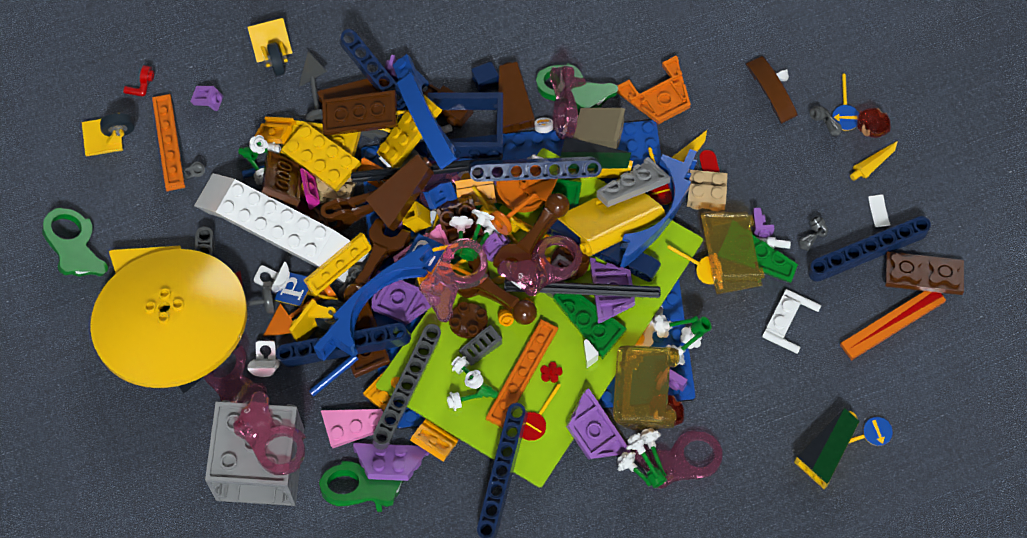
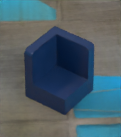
(485, 76)

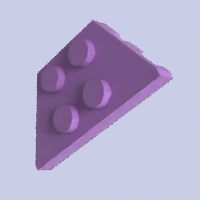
(610, 274)
(400, 301)
(594, 429)
(392, 463)

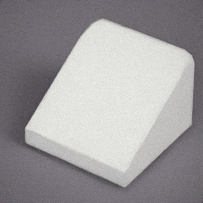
(591, 353)

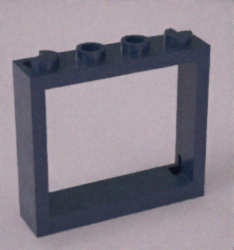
(473, 101)

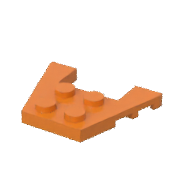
(663, 99)

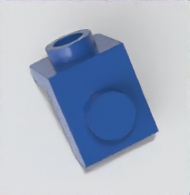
(440, 194)

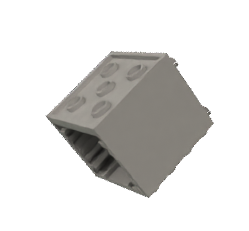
(233, 468)

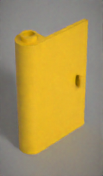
(605, 226)

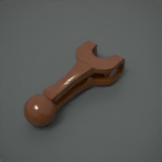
(555, 207)
(346, 211)
(382, 249)
(523, 311)

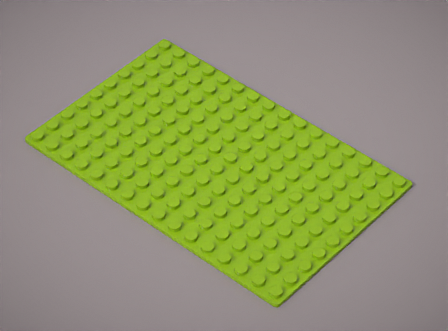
(469, 424)

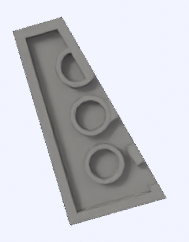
(631, 184)

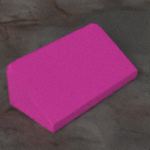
(310, 189)

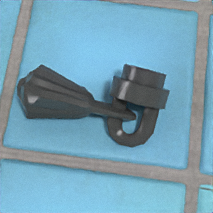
(819, 113)
(196, 169)
(816, 222)
(353, 273)

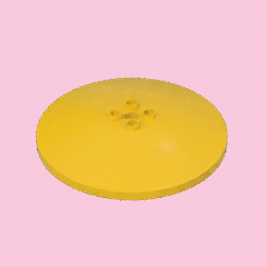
(173, 345)

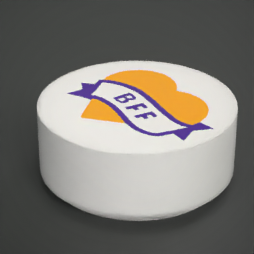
(543, 125)

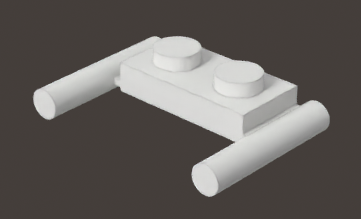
(783, 317)

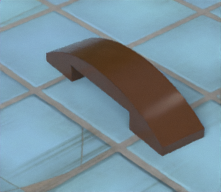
(773, 89)

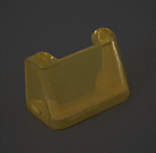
(731, 251)
(644, 387)

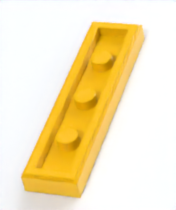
(338, 264)

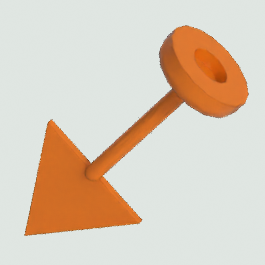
(542, 191)
(282, 321)

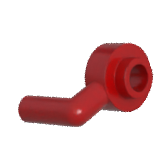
(146, 76)

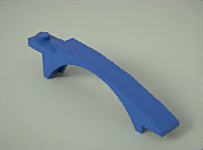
(411, 87)
(679, 186)
(342, 332)

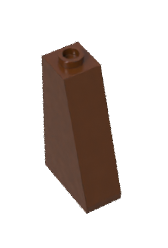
(349, 89)
(516, 105)
(400, 191)

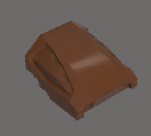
(459, 207)

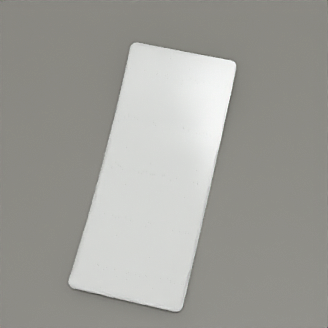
(878, 211)

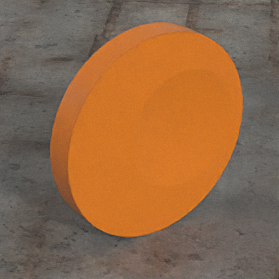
(512, 193)

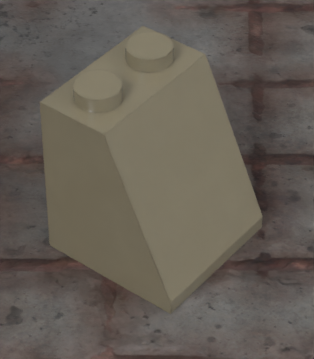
(600, 126)

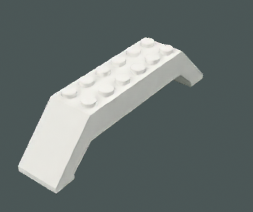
(272, 221)

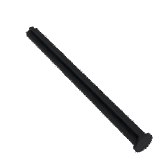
(384, 174)
(593, 289)

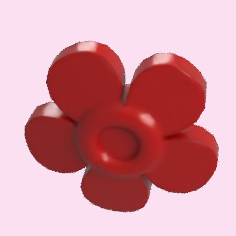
(551, 373)

